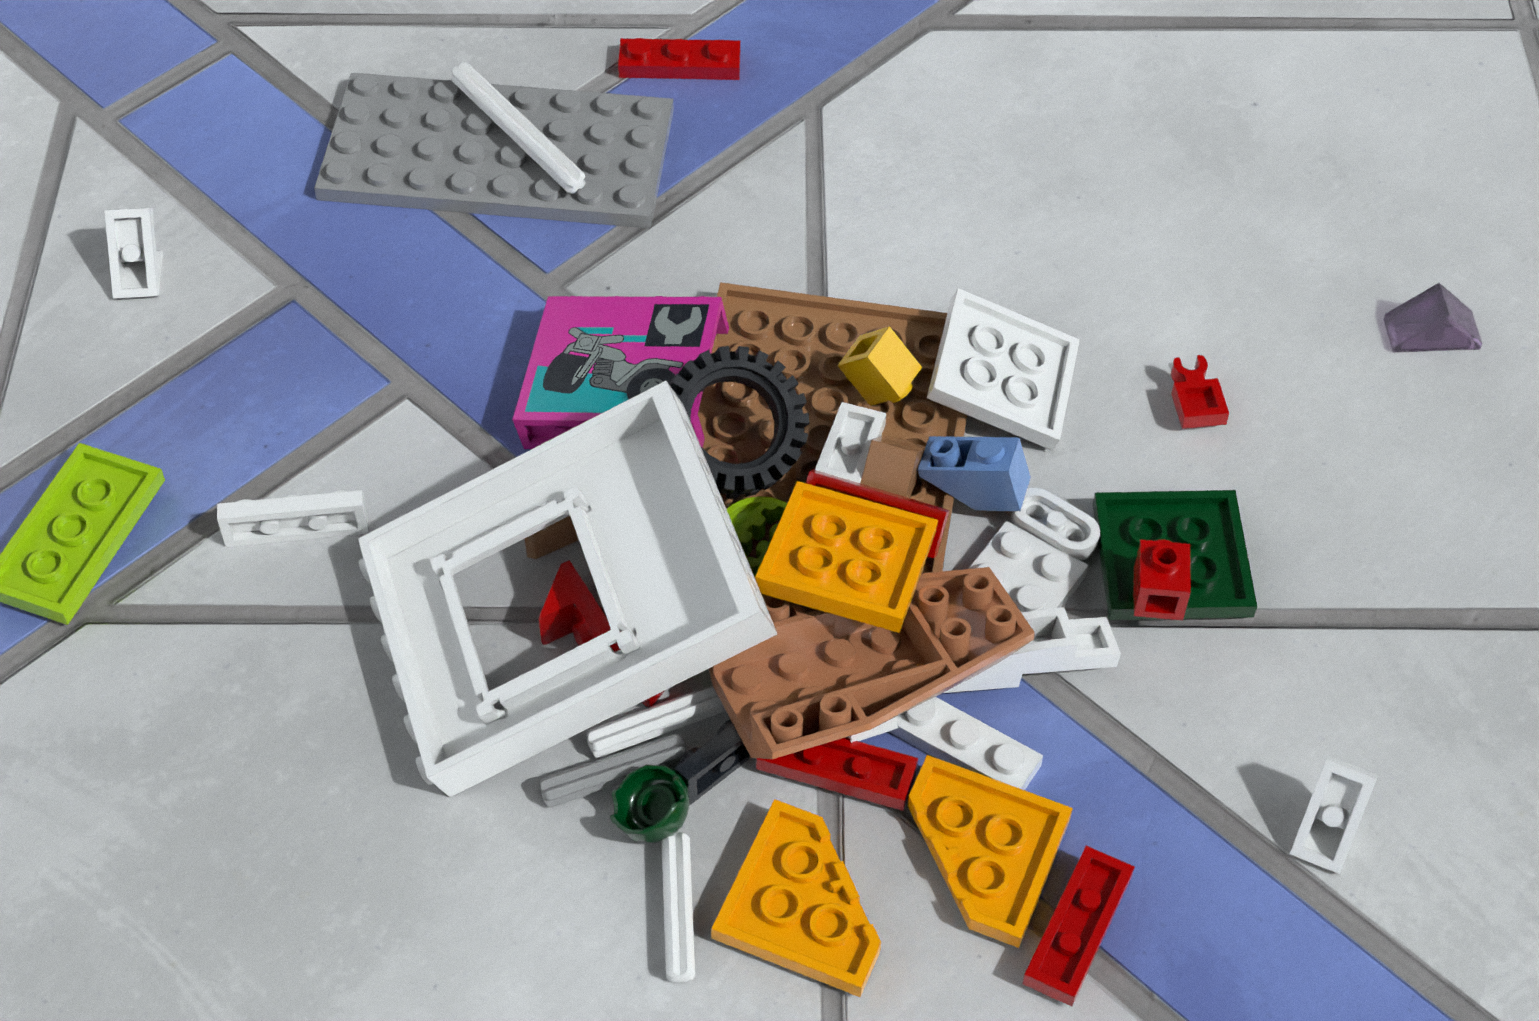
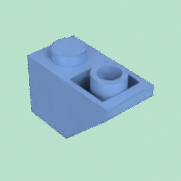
(978, 470)

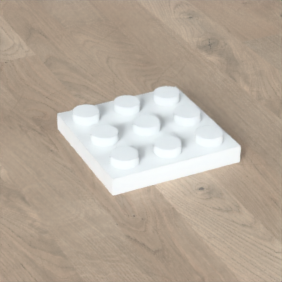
(1004, 369)

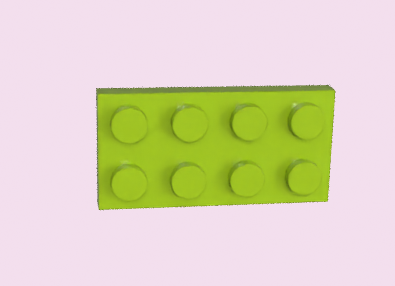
(75, 532)

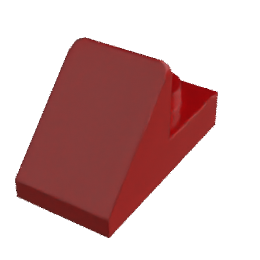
(571, 609)

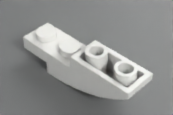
(1056, 647)

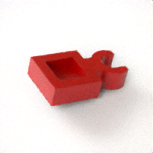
(1197, 399)

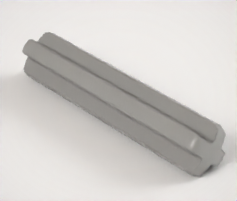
(609, 770)

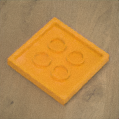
(846, 556)

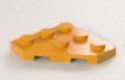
(988, 844)
(799, 904)

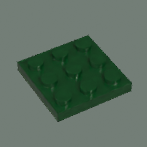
(1203, 519)

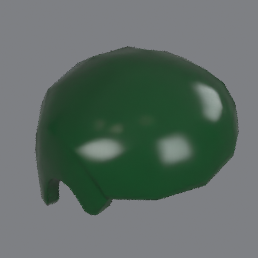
(650, 803)

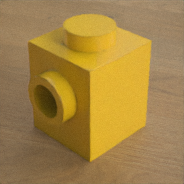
(880, 367)

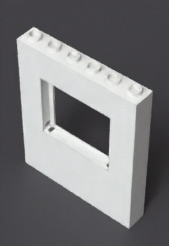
(657, 558)

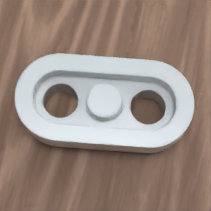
(1058, 523)

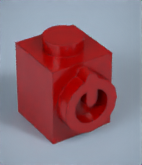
(1162, 579)

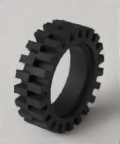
(779, 395)

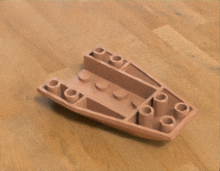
(844, 677)

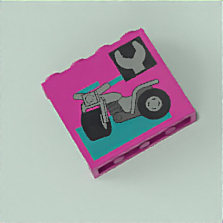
(606, 352)

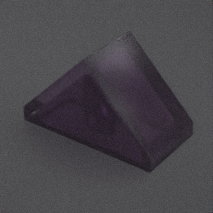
(1432, 323)

